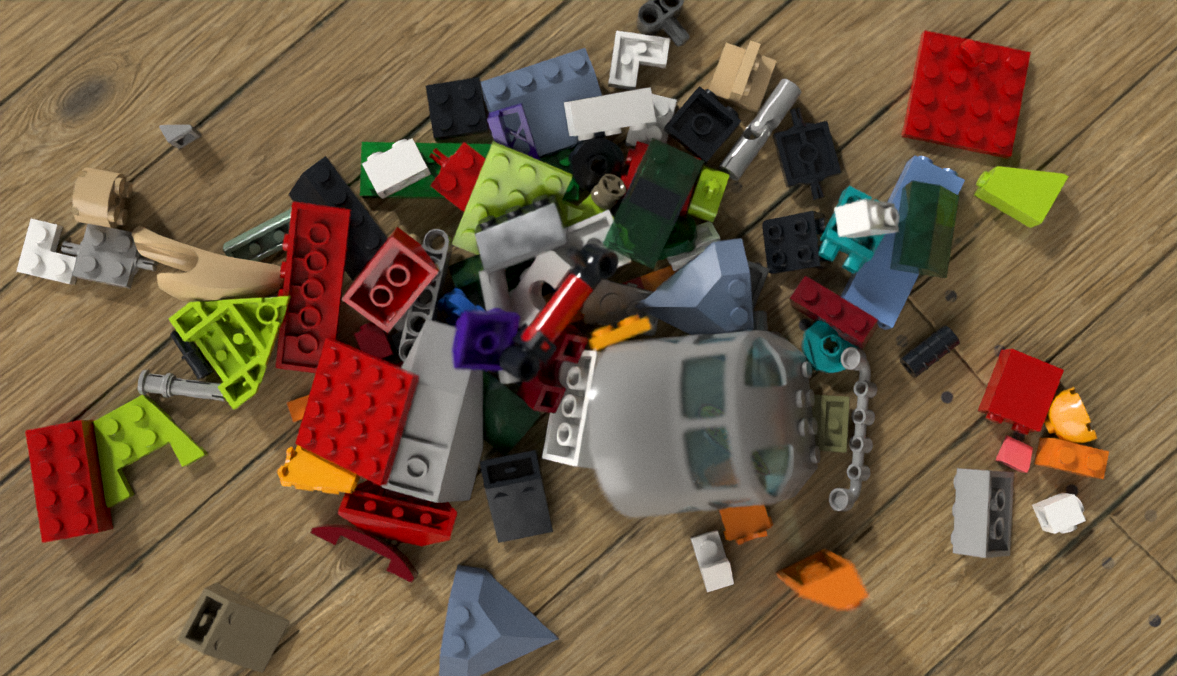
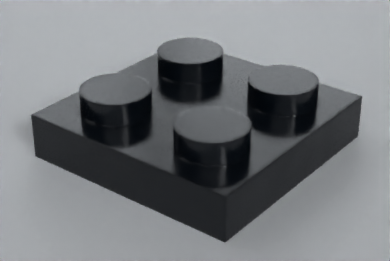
(456, 108)

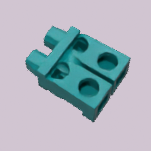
(858, 249)

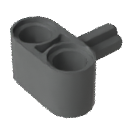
(665, 18)

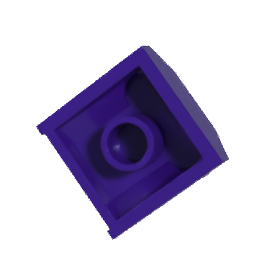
(482, 338)

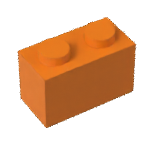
(1071, 457)

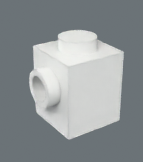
(1059, 513)

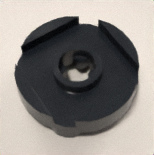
(589, 150)

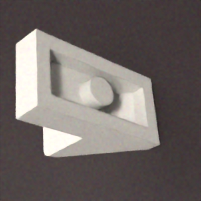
(712, 560)

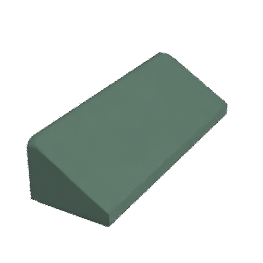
(260, 240)

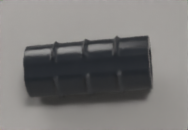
(929, 351)

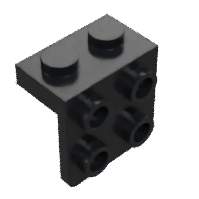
(794, 242)

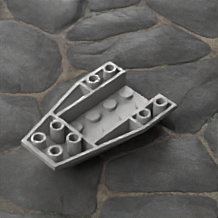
(444, 423)

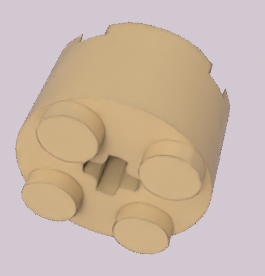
(101, 198)

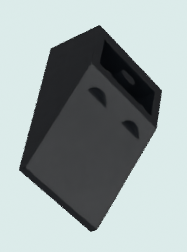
(516, 495)

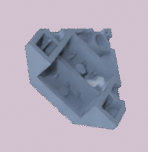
(707, 293)
(486, 626)

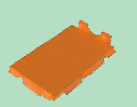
(745, 523)

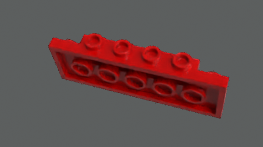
(314, 281)

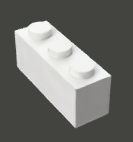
(610, 113)

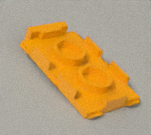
(313, 472)

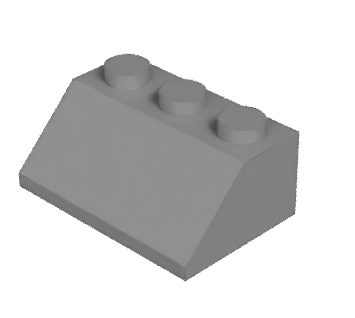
(982, 513)

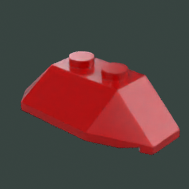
(397, 515)

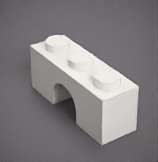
(527, 297)

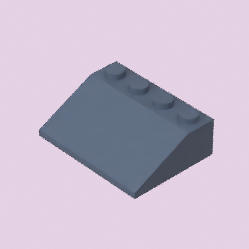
(542, 92)

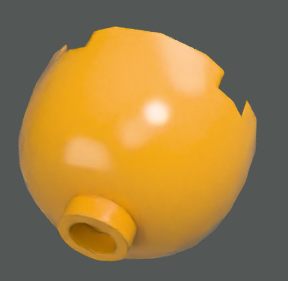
(1069, 418)

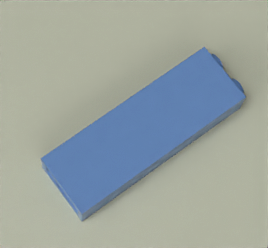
(875, 285)

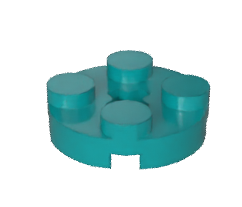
(813, 348)

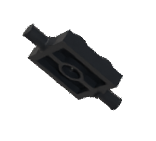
(806, 154)

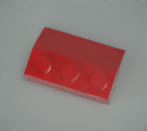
(391, 280)

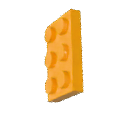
(626, 328)

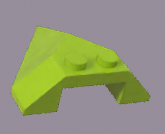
(234, 338)

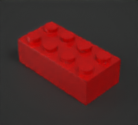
(67, 480)

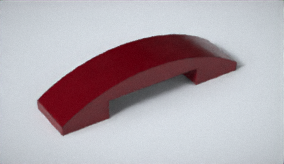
(399, 564)

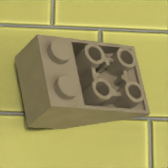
(233, 628)

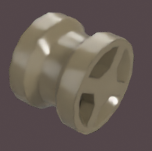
(608, 191)

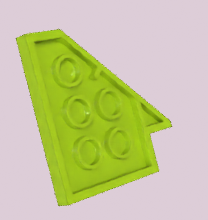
(509, 181)

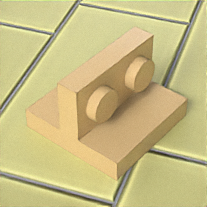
(742, 76)

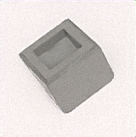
(179, 134)

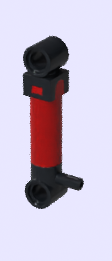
(537, 340)

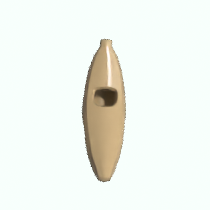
(207, 273)

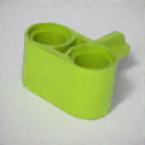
(708, 194)

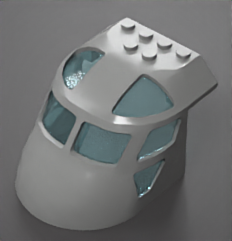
(702, 422)

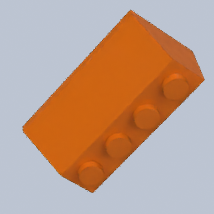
(826, 580)

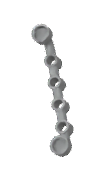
(842, 498)

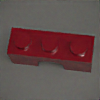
(846, 318)
(545, 390)

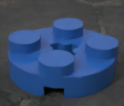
(455, 304)

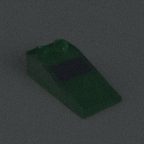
(652, 203)

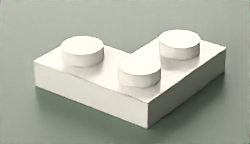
(632, 50)
(40, 254)

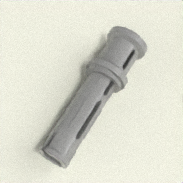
(170, 385)

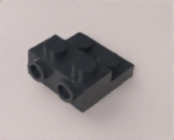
(703, 124)

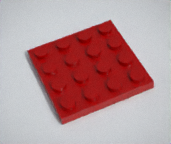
(962, 103)
(357, 411)

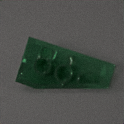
(504, 415)

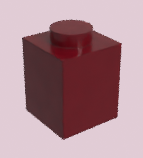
(375, 341)

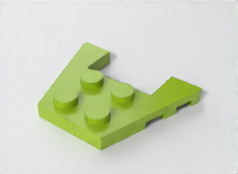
(132, 434)

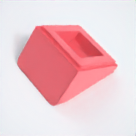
(1015, 454)

